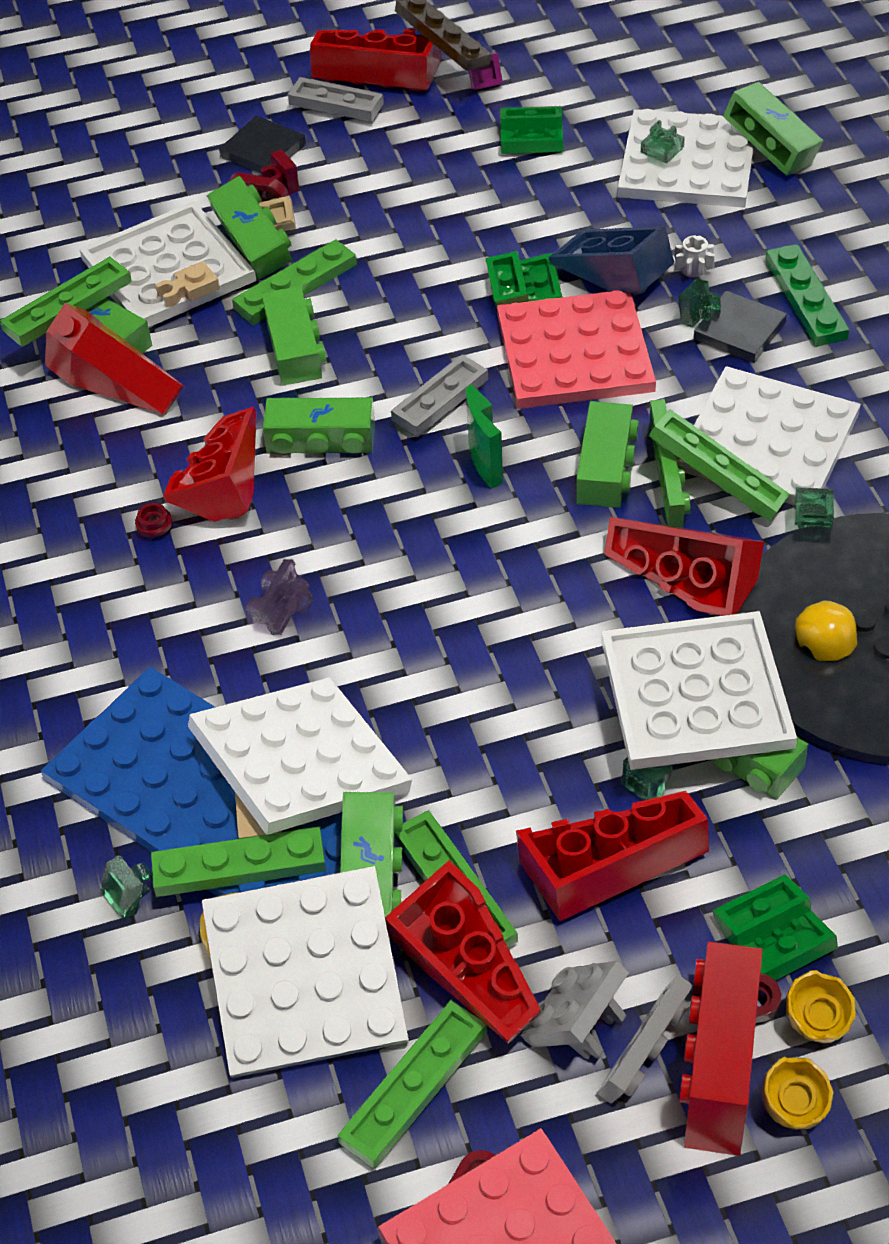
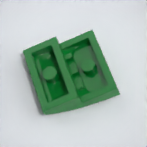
(531, 129)
(522, 280)
(484, 438)
(778, 922)

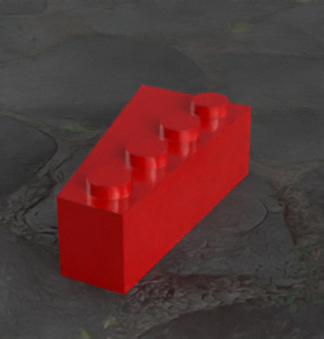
(612, 852)

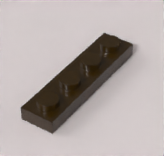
(443, 33)

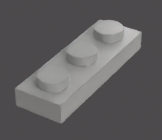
(335, 99)
(438, 395)
(646, 1041)

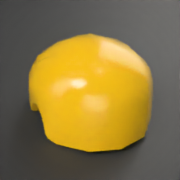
(827, 630)
(820, 1007)
(796, 1093)

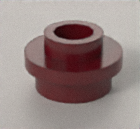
(153, 520)

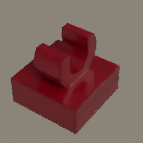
(283, 170)

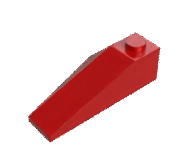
(101, 361)
(220, 474)
(697, 566)
(462, 948)

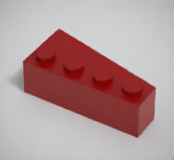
(375, 58)
(721, 1048)

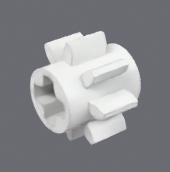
(694, 256)

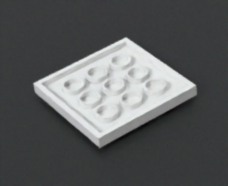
(707, 171)
(160, 249)
(777, 428)
(697, 690)
(296, 753)
(303, 972)

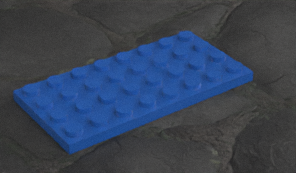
(157, 782)

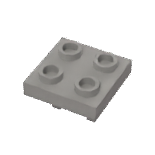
(575, 1005)

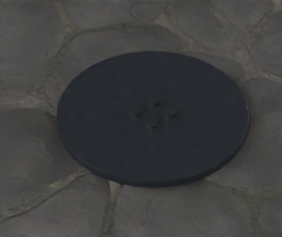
(844, 700)

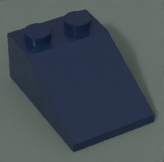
(617, 257)

